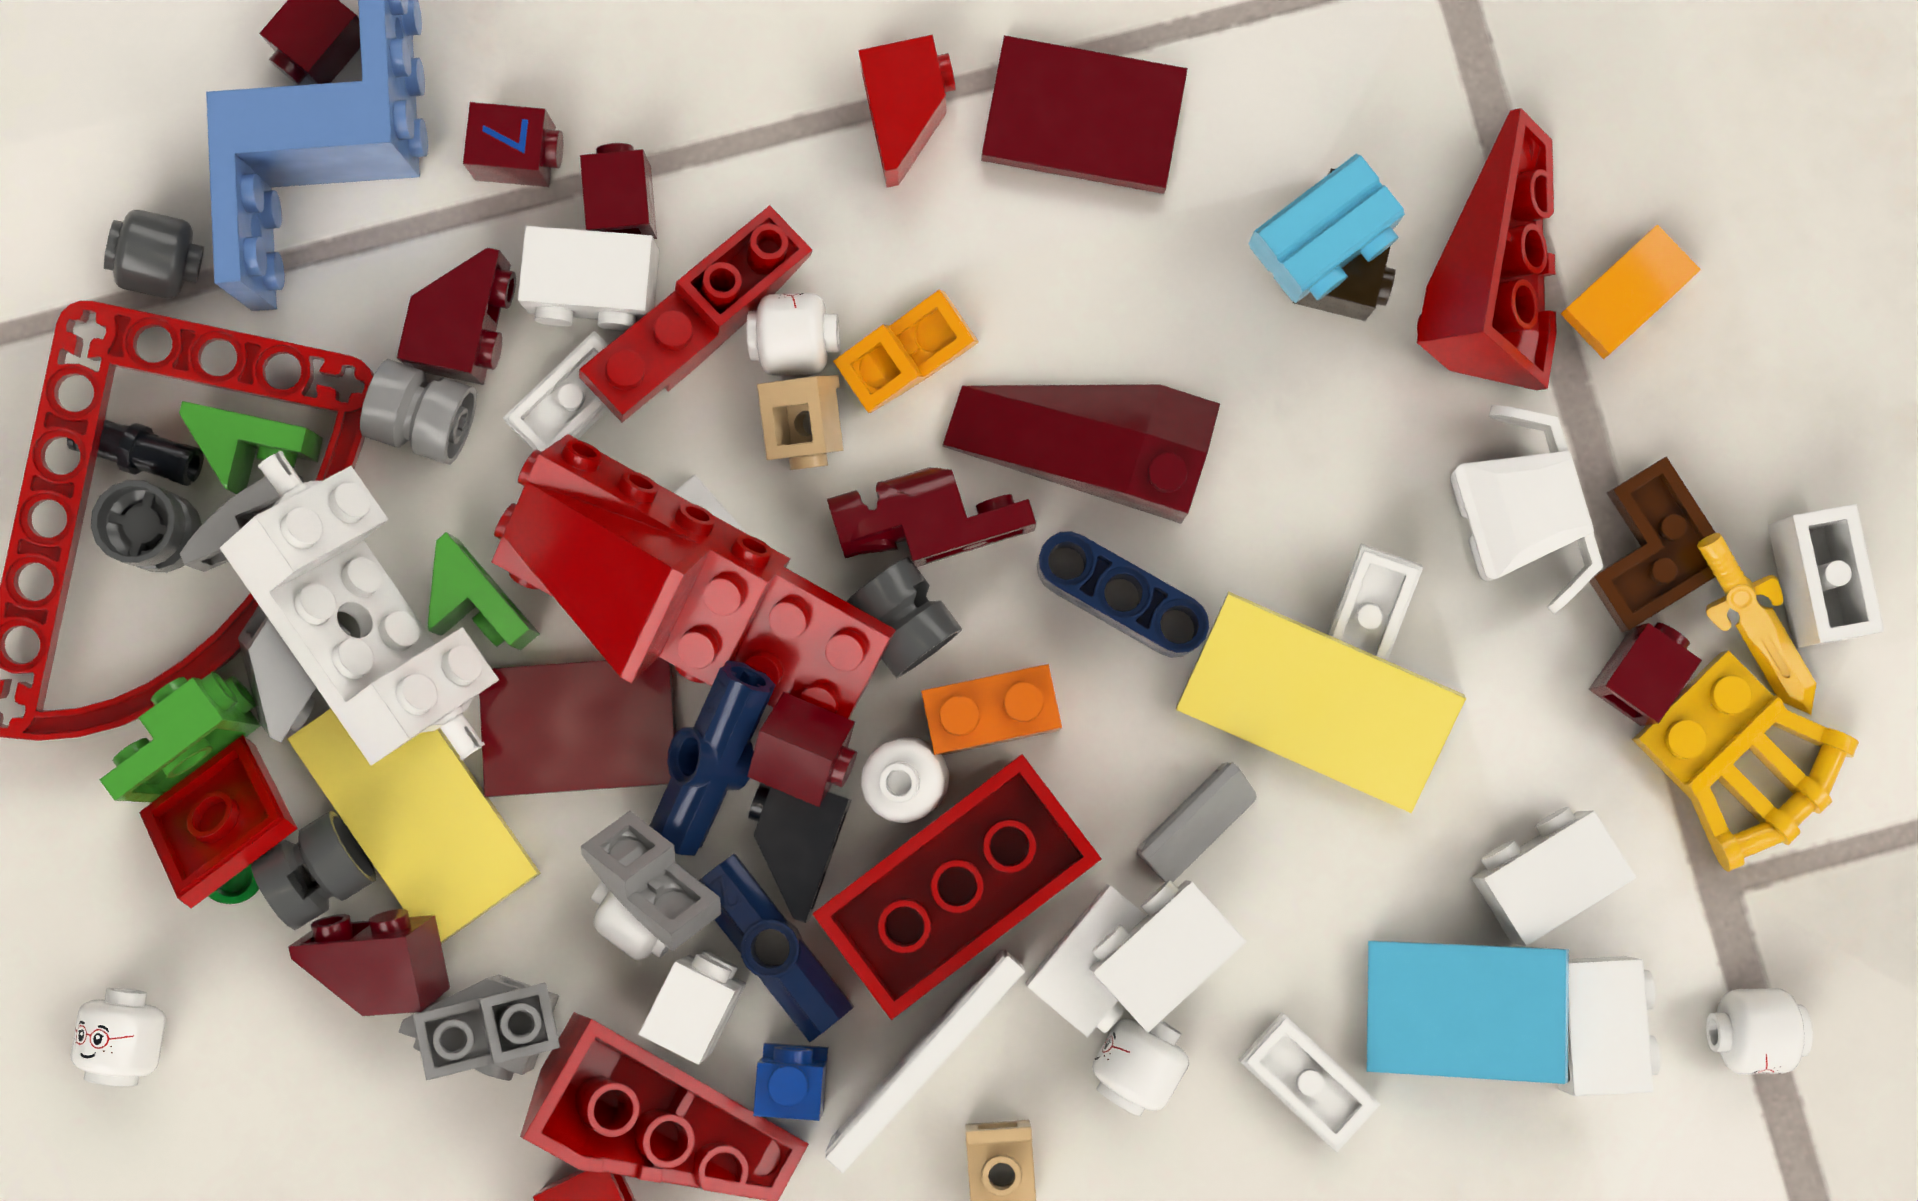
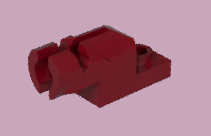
(927, 515)

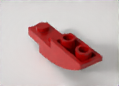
(697, 316)

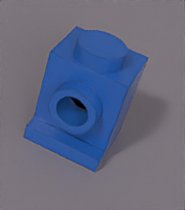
(791, 1082)

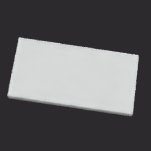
(923, 1060)

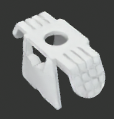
(1526, 506)

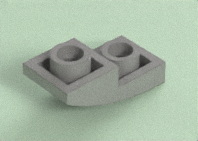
(486, 1031)

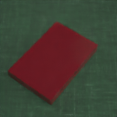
(1084, 114)
(576, 728)

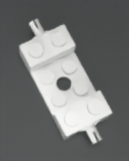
(311, 562)

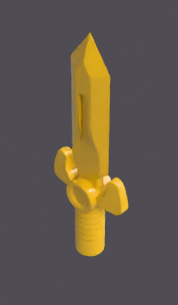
(1758, 624)

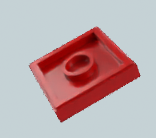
(217, 821)

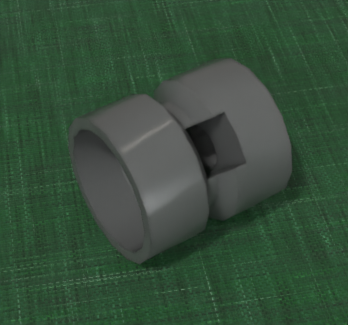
(133, 519)
(901, 602)
(333, 861)

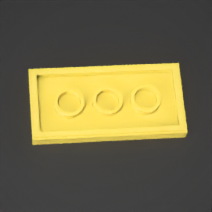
(1320, 702)
(419, 822)

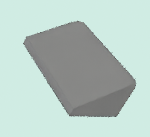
(1197, 822)

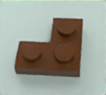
(1668, 559)

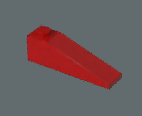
(1488, 288)
(639, 1117)

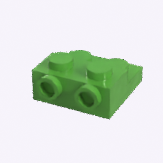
(188, 728)

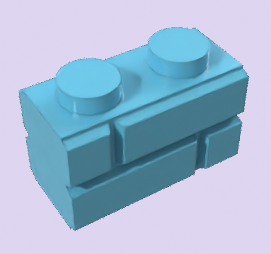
(1327, 229)

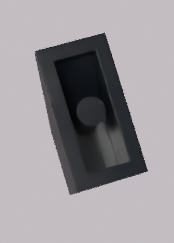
(797, 843)

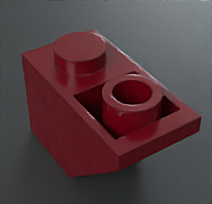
(456, 319)
(376, 964)

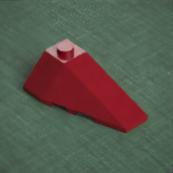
(1105, 440)

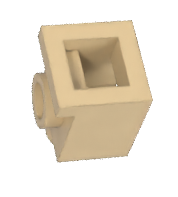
(782, 415)
(1000, 1143)

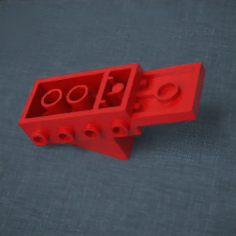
(678, 583)

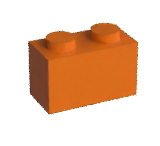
(991, 710)

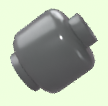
(152, 254)

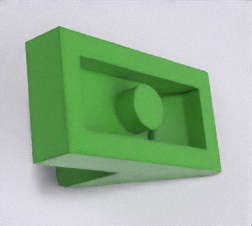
(232, 439)
(462, 585)

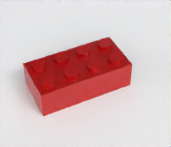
(956, 886)

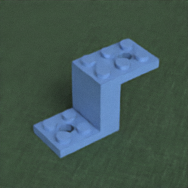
(310, 139)

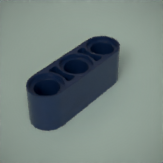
(1154, 594)

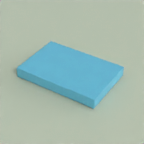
(1468, 1011)

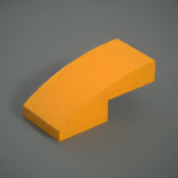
(1630, 291)
(906, 351)

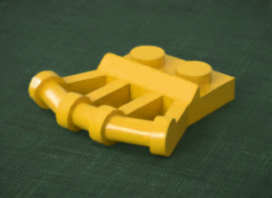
(1712, 727)

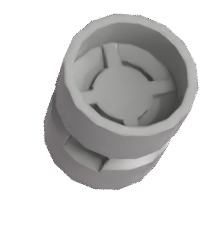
(408, 408)

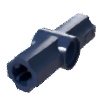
(711, 756)
(801, 981)

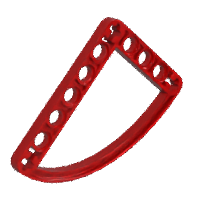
(72, 492)

